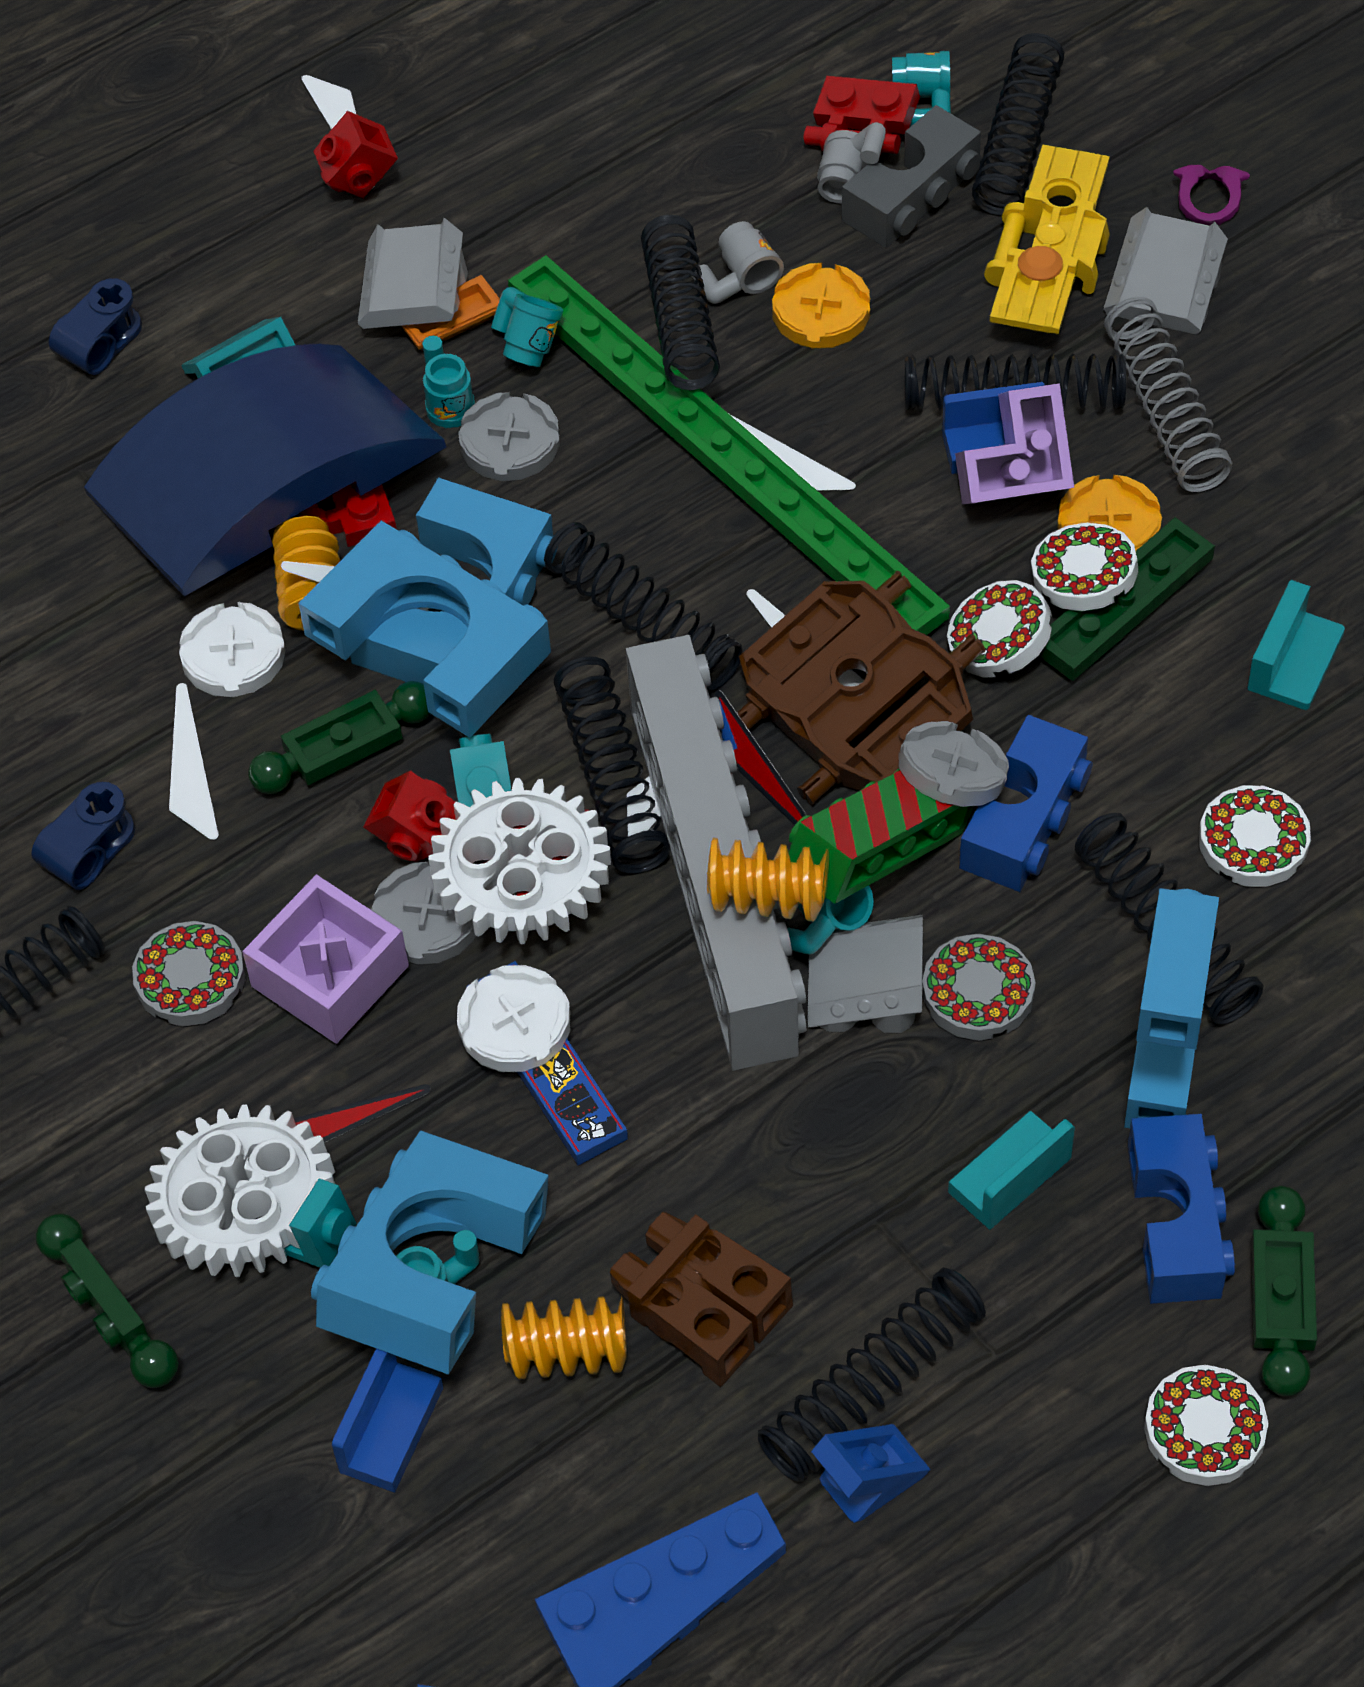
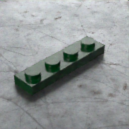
(1163, 567)

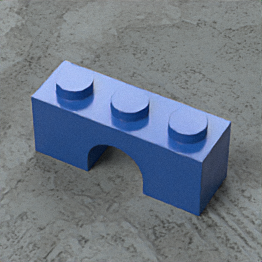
(1011, 839)
(1175, 1162)

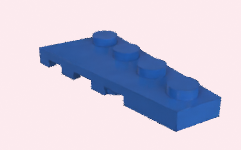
(641, 1603)

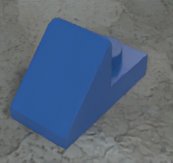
(867, 1468)

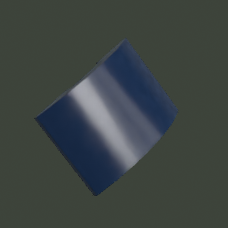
(250, 451)

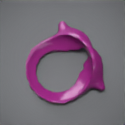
(1229, 176)

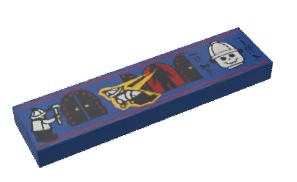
(574, 1104)

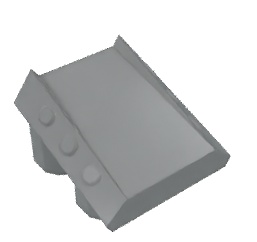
(1170, 264)
(412, 275)
(868, 976)

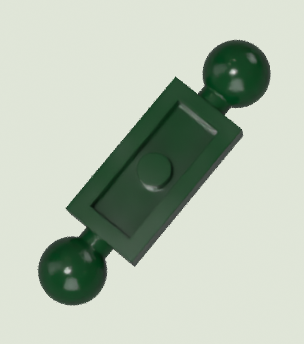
(339, 738)
(1283, 1291)
(151, 1361)

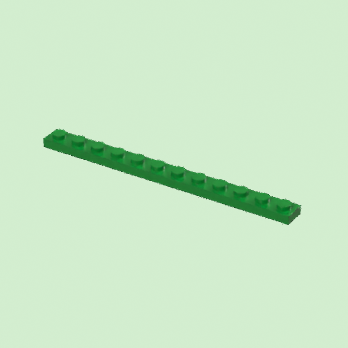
(725, 445)

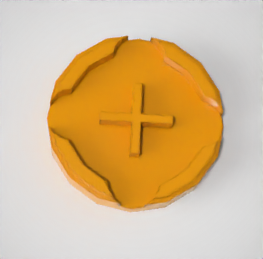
(821, 305)
(1113, 502)

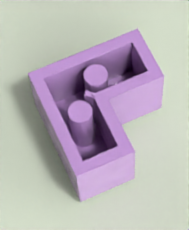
(1033, 453)

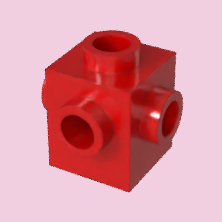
(355, 155)
(409, 815)

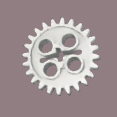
(520, 860)
(214, 1174)

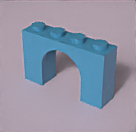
(474, 528)
(397, 573)
(1172, 1003)
(428, 1189)

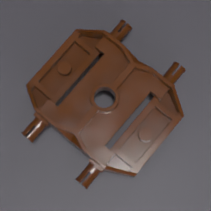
(841, 628)

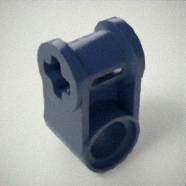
(96, 333)
(85, 841)

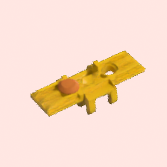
(1040, 279)

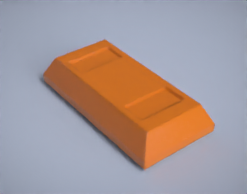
(476, 307)

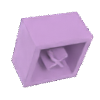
(326, 958)

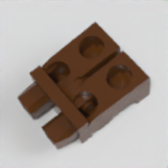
(703, 1293)

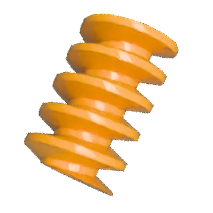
(302, 541)
(766, 880)
(564, 1338)

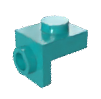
(478, 765)
(320, 1225)

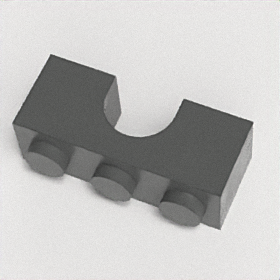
(890, 201)

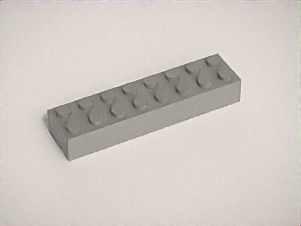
(698, 800)

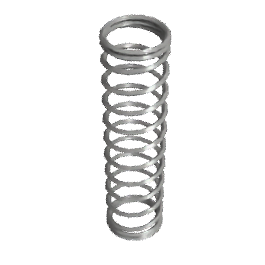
(1136, 334)

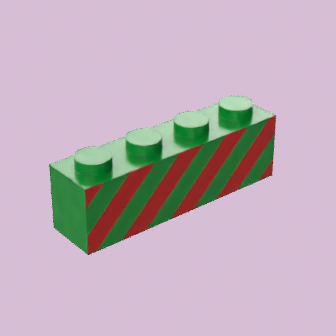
(875, 833)

